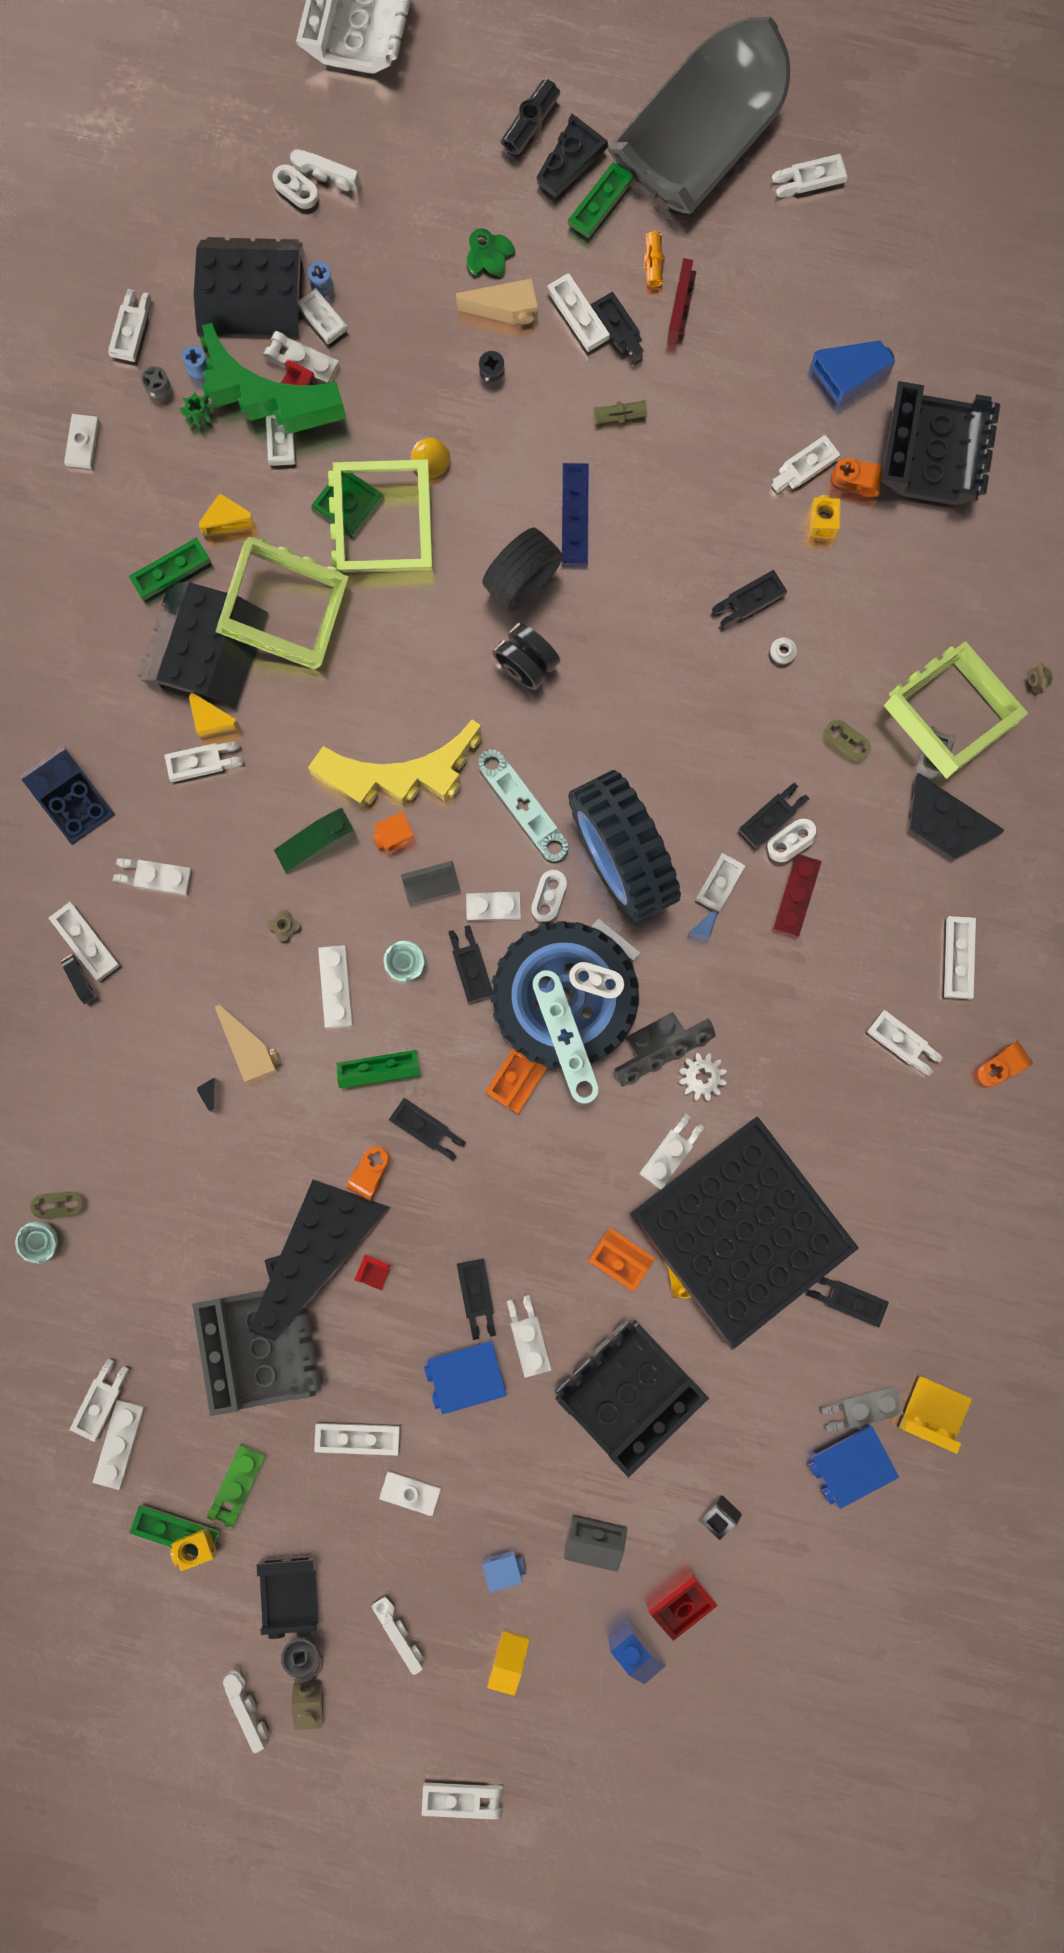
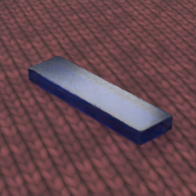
(575, 514)

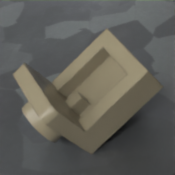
(307, 1705)

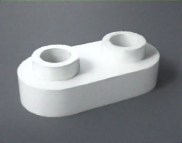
(296, 188)
(790, 840)
(549, 897)
(597, 980)

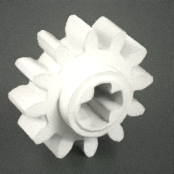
(697, 1085)

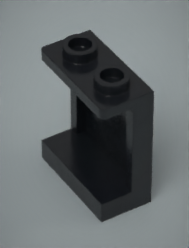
(289, 1596)

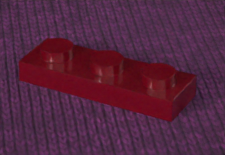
(682, 301)
(797, 895)

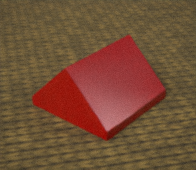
(681, 1605)

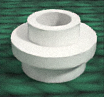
(779, 657)

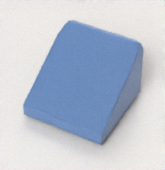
(704, 929)

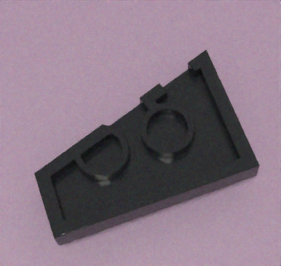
(572, 155)

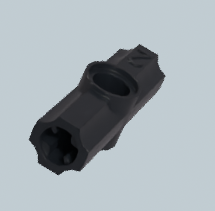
(537, 106)

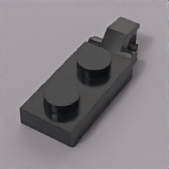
(619, 325)

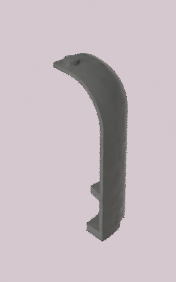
(707, 113)

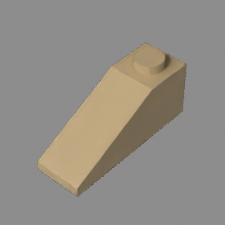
(505, 302)
(251, 1054)

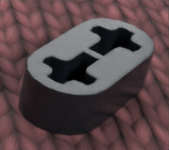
(78, 979)

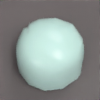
(404, 960)
(36, 1242)

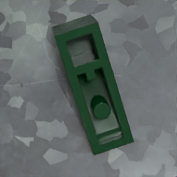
(315, 840)

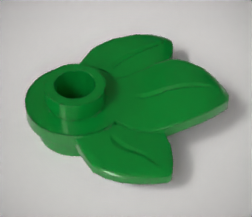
(488, 256)

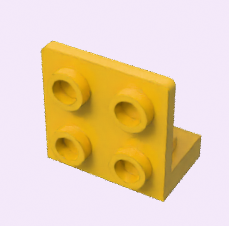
(935, 1414)

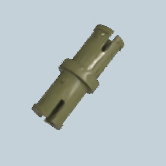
(633, 410)

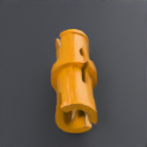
(654, 259)

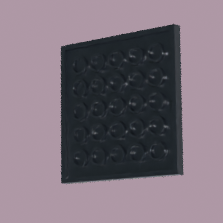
(744, 1232)

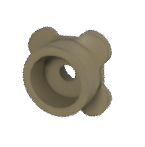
(1040, 677)
(291, 925)

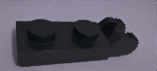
(751, 598)
(771, 817)
(471, 967)
(424, 1127)
(476, 1295)
(852, 1302)

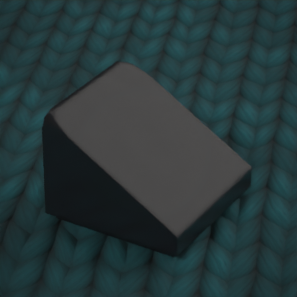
(210, 1094)
(721, 1517)

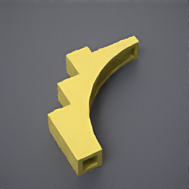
(434, 772)

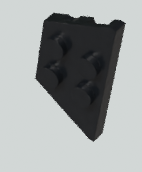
(947, 822)

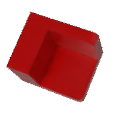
(298, 375)
(373, 1272)

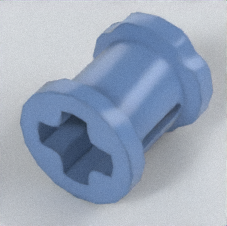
(324, 273)
(189, 356)

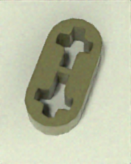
(851, 736)
(58, 1211)

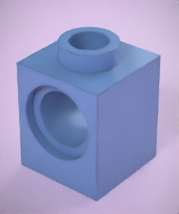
(503, 1571)

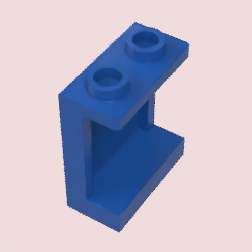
(465, 1377)
(853, 1467)

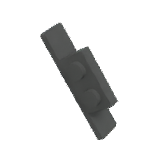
(660, 1044)

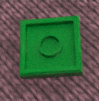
(358, 503)

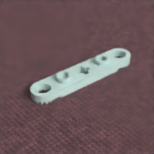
(535, 820)
(571, 1056)

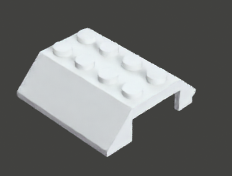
(353, 32)

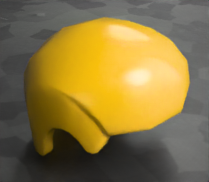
(435, 452)

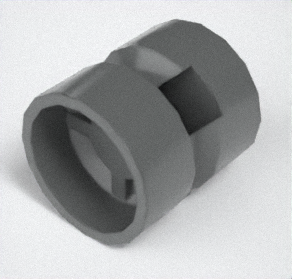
(301, 1660)

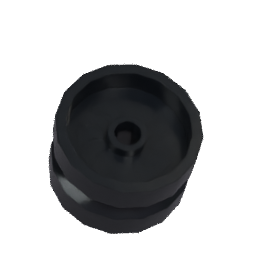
(526, 656)

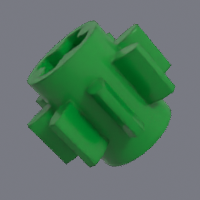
(197, 410)

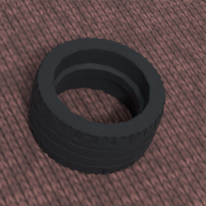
(522, 569)

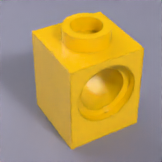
(825, 527)
(205, 1546)

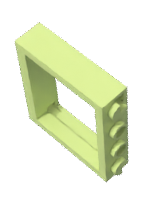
(337, 529)
(306, 566)
(987, 685)

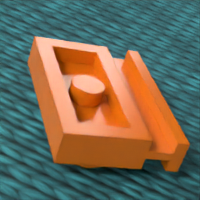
(515, 1081)
(621, 1259)

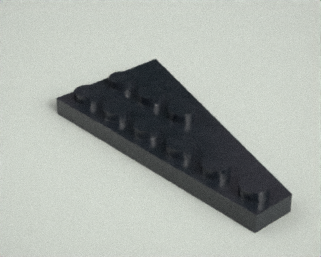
(318, 1245)

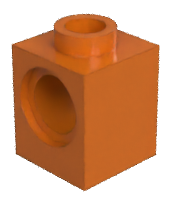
(393, 833)

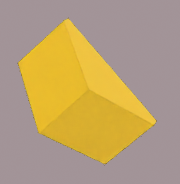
(225, 517)
(209, 719)
(508, 1663)

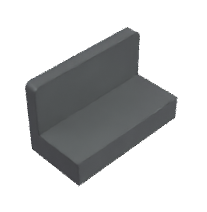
(430, 883)
(595, 1544)

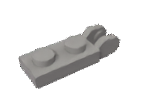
(865, 1409)

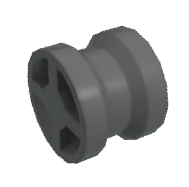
(153, 376)

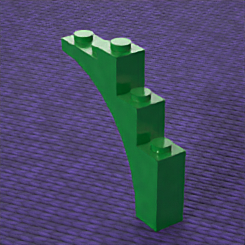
(293, 405)

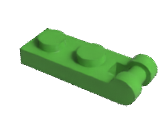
(236, 1485)

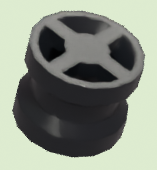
(491, 374)

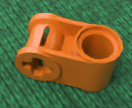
(860, 477)
(1006, 1063)
(366, 1176)

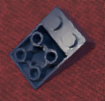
(66, 794)

